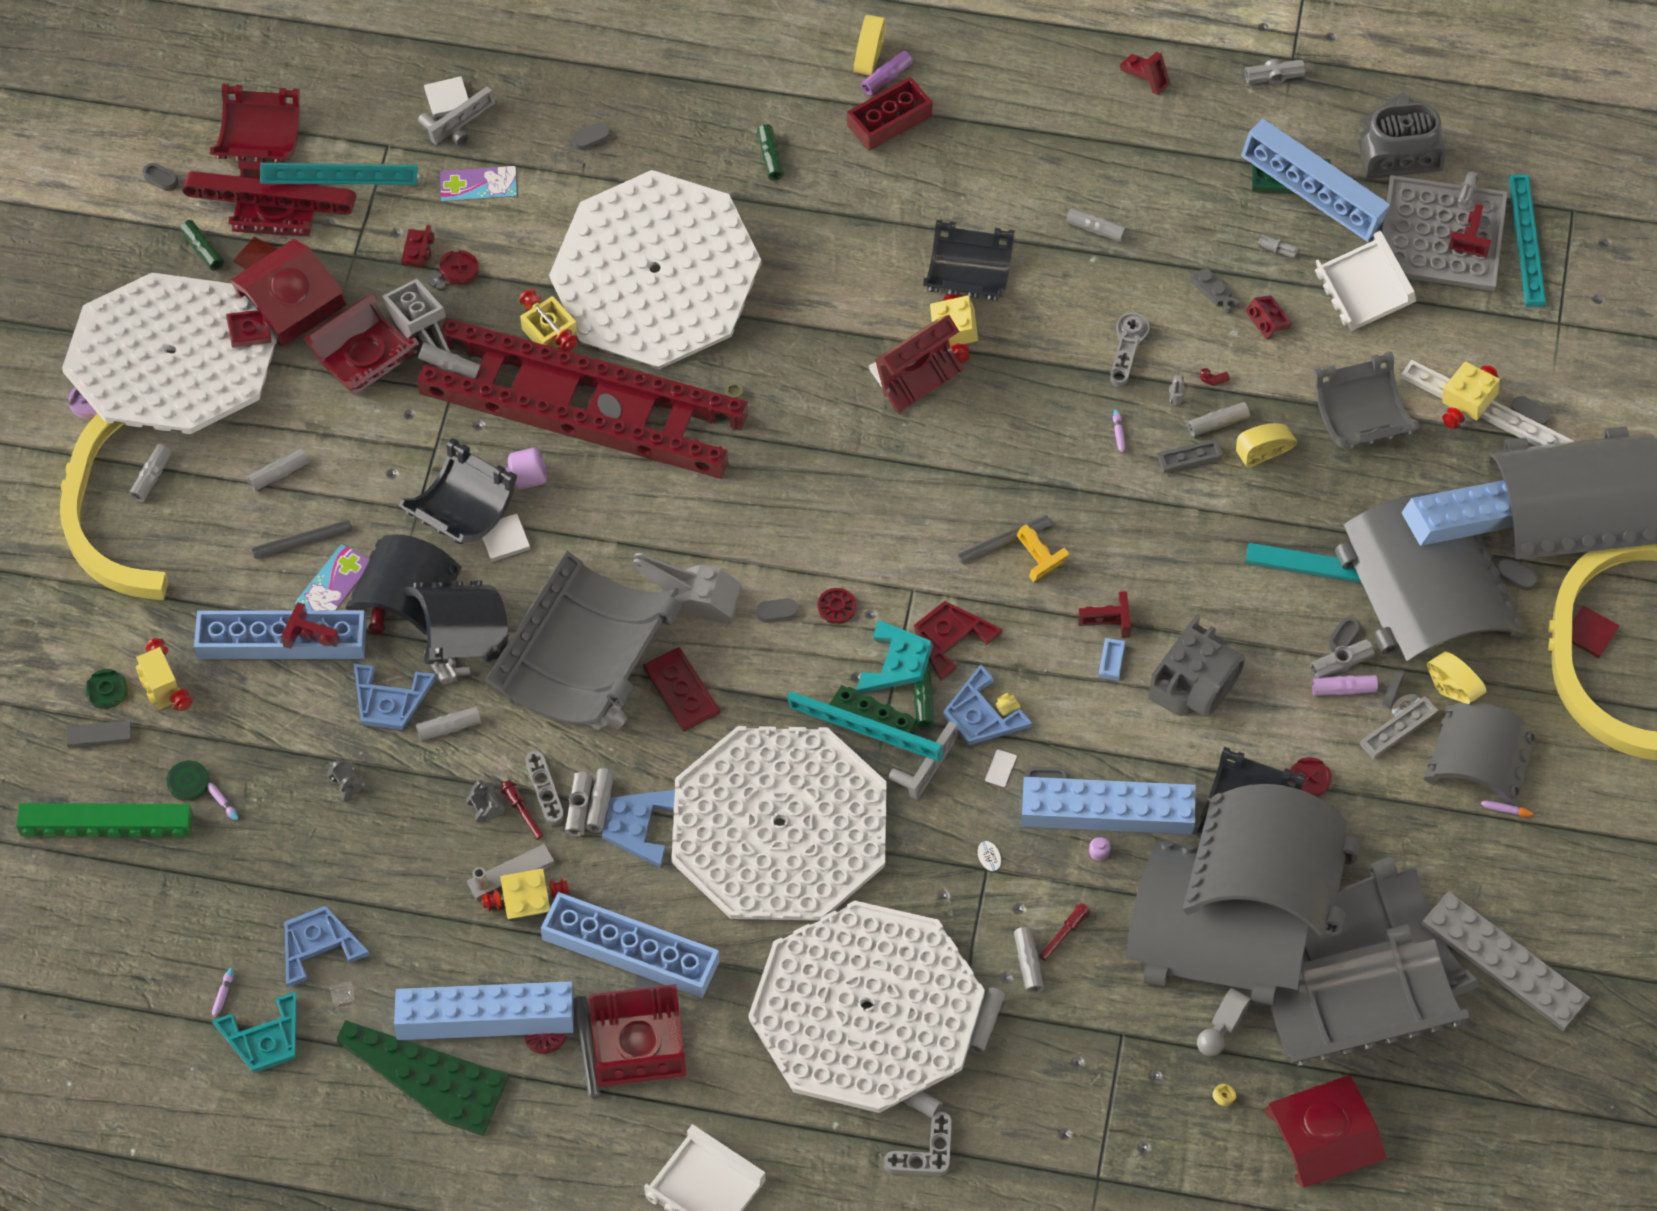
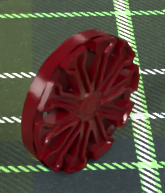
(836, 605)
(544, 1040)

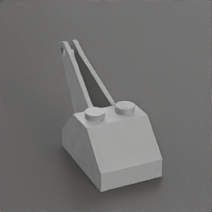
(416, 311)
(702, 591)

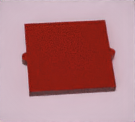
(253, 252)

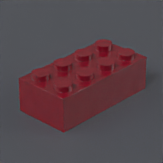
(889, 113)

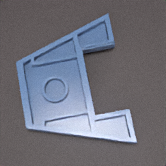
(389, 705)
(976, 717)
(629, 823)
(313, 935)

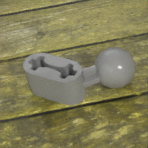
(1227, 1018)

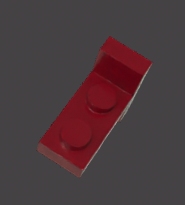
(1148, 69)
(1468, 241)
(1108, 615)
(299, 626)

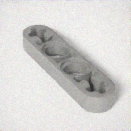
(547, 787)

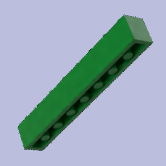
(104, 820)

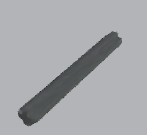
(301, 539)
(1001, 540)
(587, 1046)

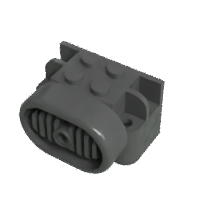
(1402, 141)
(1196, 672)

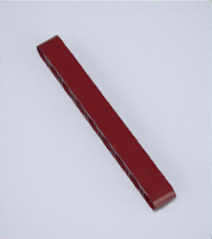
(251, 191)

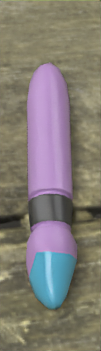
(1119, 430)
(230, 811)
(227, 979)

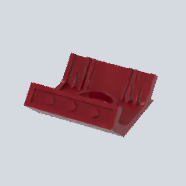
(268, 219)
(290, 290)
(360, 345)
(919, 364)
(637, 1035)
(1327, 1130)

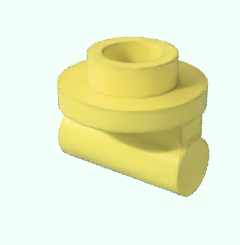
(1007, 704)

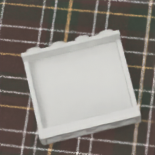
(1366, 283)
(705, 1177)

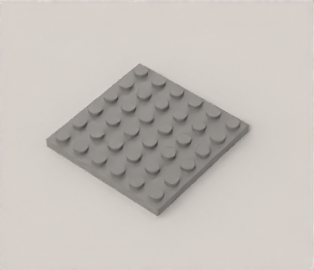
(1421, 228)

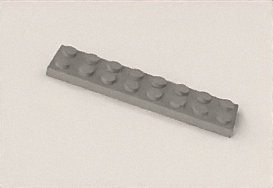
(1505, 961)

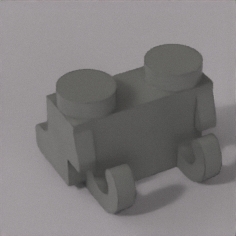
(344, 774)
(484, 801)

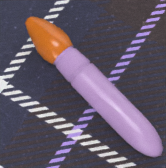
(1522, 812)

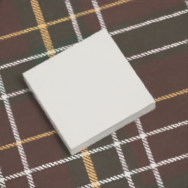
(445, 96)
(506, 539)

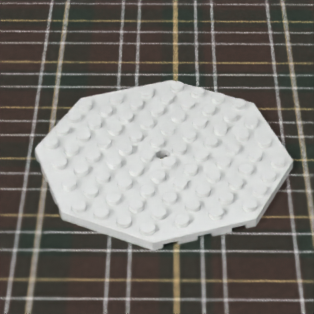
(664, 314)
(123, 361)
(771, 871)
(874, 1056)

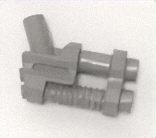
(448, 672)

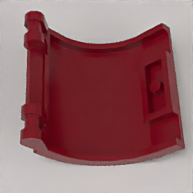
(258, 125)

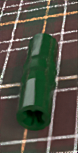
(770, 152)
(201, 245)
(924, 702)

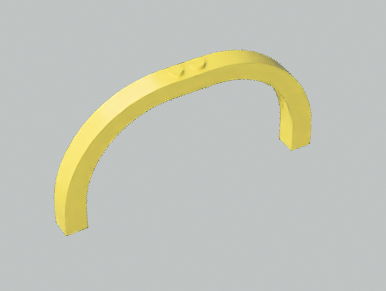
(110, 574)
(1593, 719)

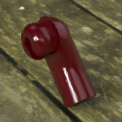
(1211, 379)

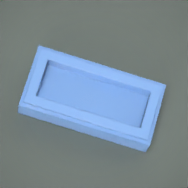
(1112, 659)

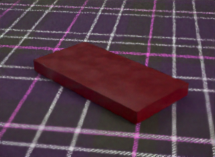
(681, 689)

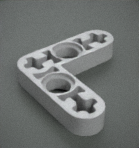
(929, 1160)

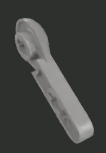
(1128, 344)

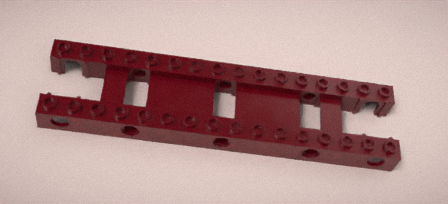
(547, 386)

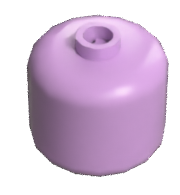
(528, 467)

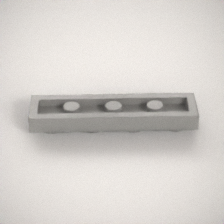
(1399, 727)

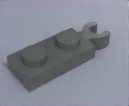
(1214, 289)

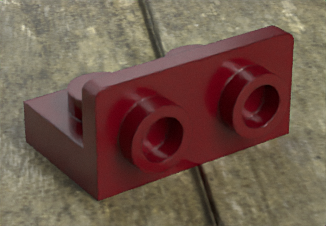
(417, 247)
(1267, 316)

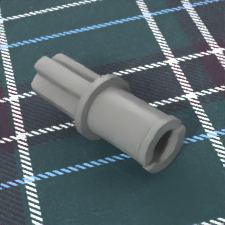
(1468, 188)
(1277, 246)
(1177, 390)

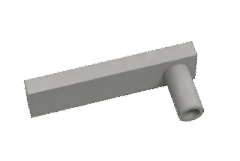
(458, 117)
(917, 783)
(490, 880)

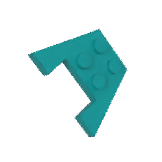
(904, 661)
(266, 1043)

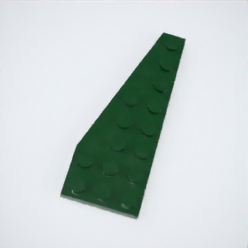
(443, 1084)

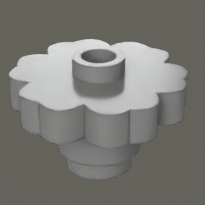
(613, 718)

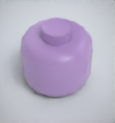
(1099, 849)

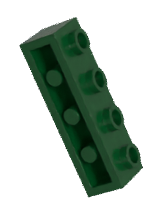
(866, 706)

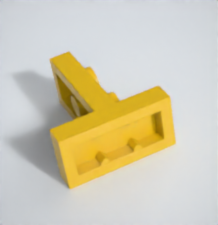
(1040, 553)

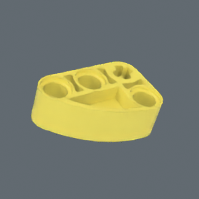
(869, 45)
(1264, 443)
(1455, 678)

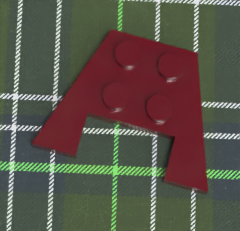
(946, 628)

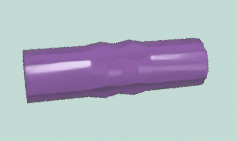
(886, 73)

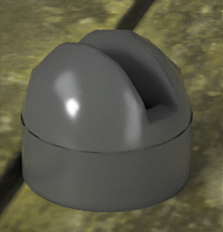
(460, 138)

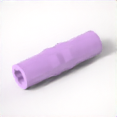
(1344, 685)

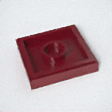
(248, 328)
(1592, 631)

